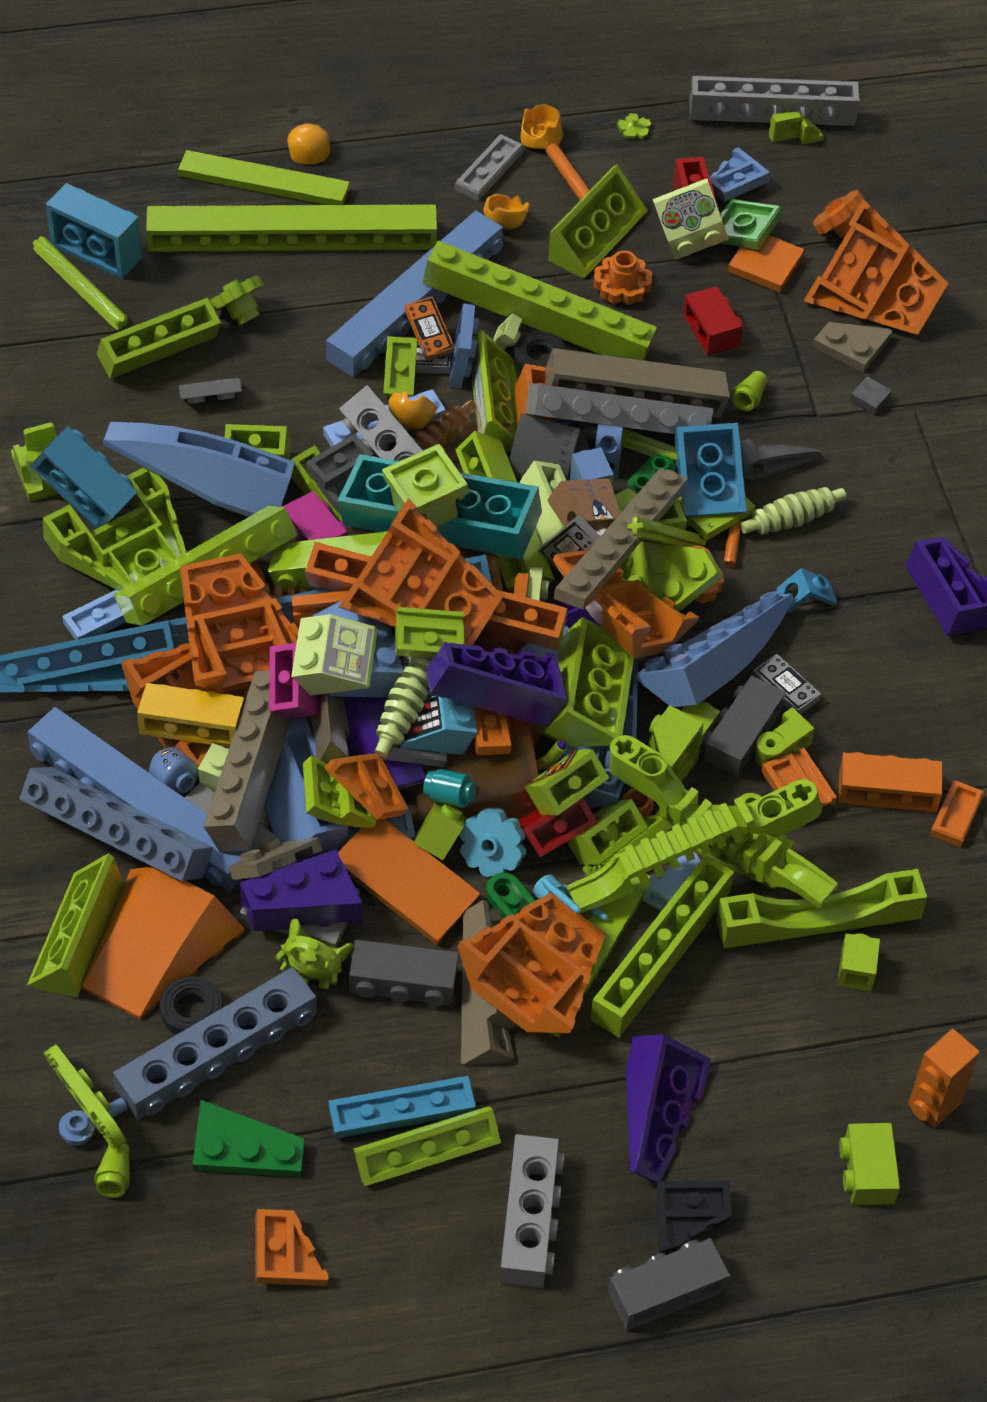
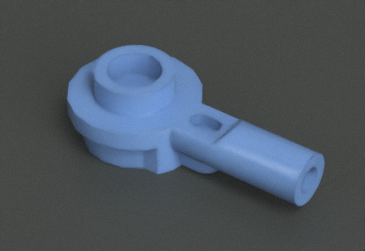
(77, 1127)

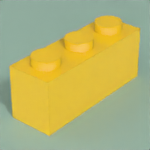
(189, 714)

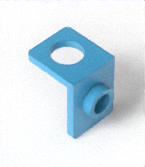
(808, 585)

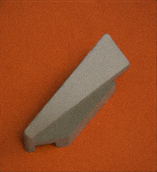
(331, 728)
(483, 1026)

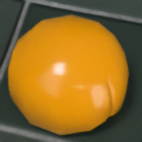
(308, 144)
(506, 211)
(411, 413)

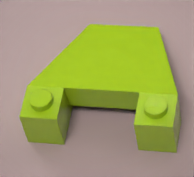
(126, 546)

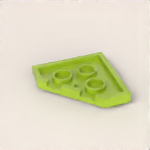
(672, 571)

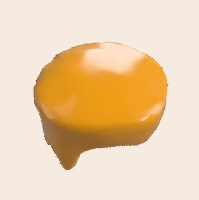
(541, 127)

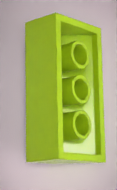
(596, 687)

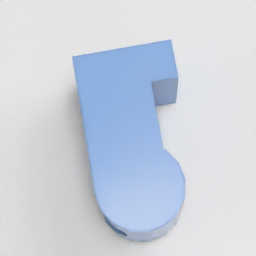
(664, 889)

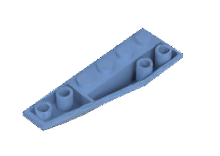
(715, 656)

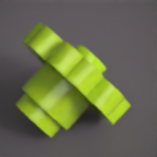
(239, 299)

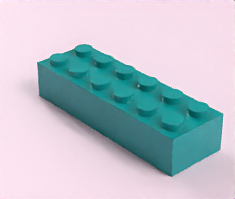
(491, 518)

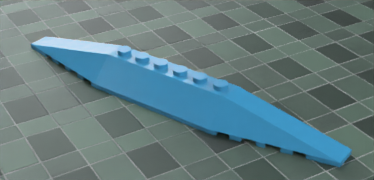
(96, 660)

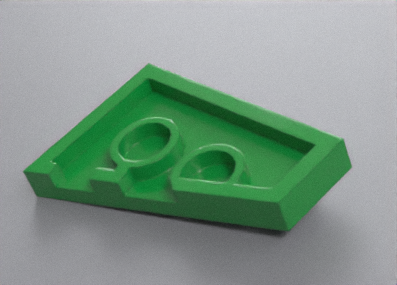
(244, 1146)

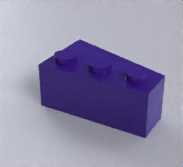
(949, 585)
(309, 891)

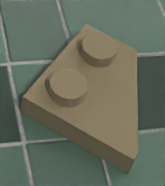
(852, 343)

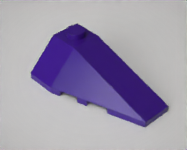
(363, 721)
(661, 1088)

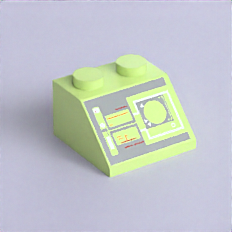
(333, 654)

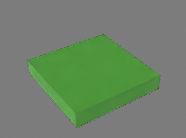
(749, 222)

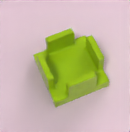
(36, 441)
(429, 483)

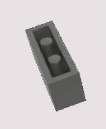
(750, 715)
(403, 973)
(668, 1283)

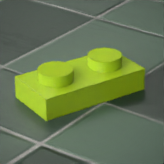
(400, 365)

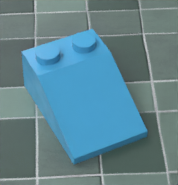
(713, 468)

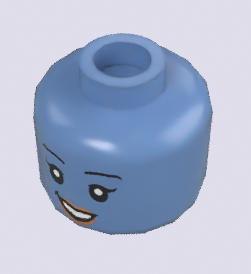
(174, 769)

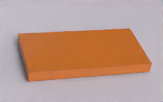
(407, 879)

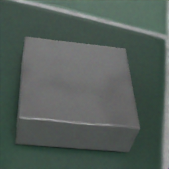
(870, 395)

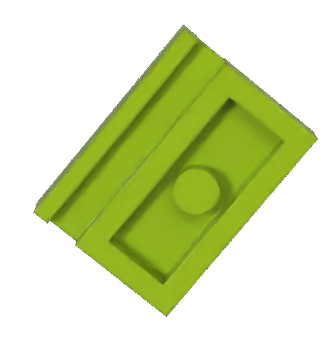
(425, 630)

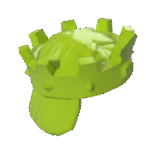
(311, 957)

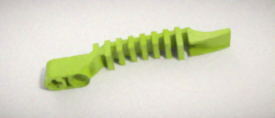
(652, 776)
(795, 802)

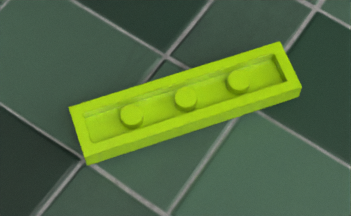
(427, 1146)

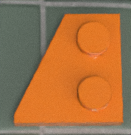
(369, 784)
(284, 1252)

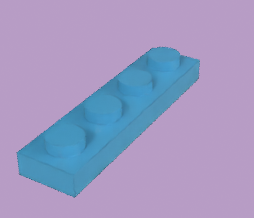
(401, 1107)

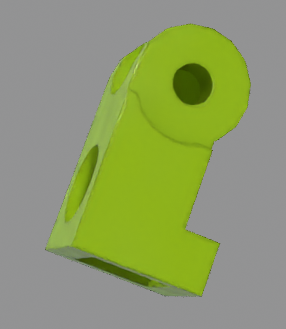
(787, 738)

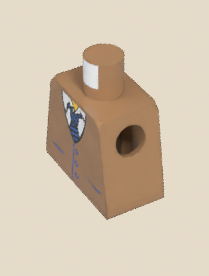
(588, 498)

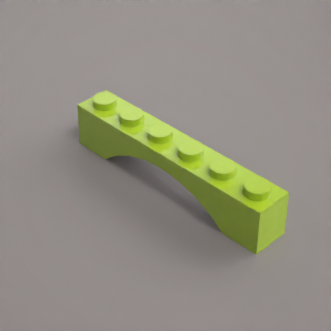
(762, 919)

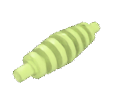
(793, 510)
(403, 704)

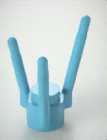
(550, 884)

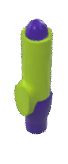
(552, 756)

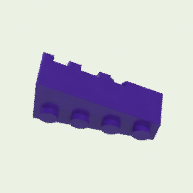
(499, 681)

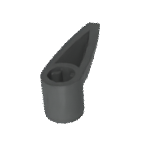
(771, 459)

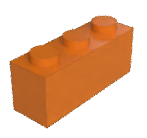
(890, 782)
(943, 1078)

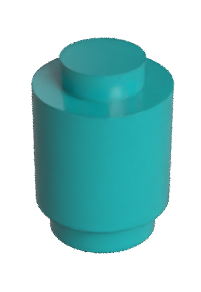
(449, 788)

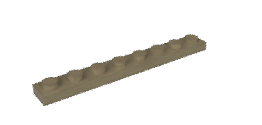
(617, 541)

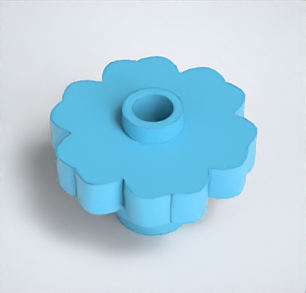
(492, 842)

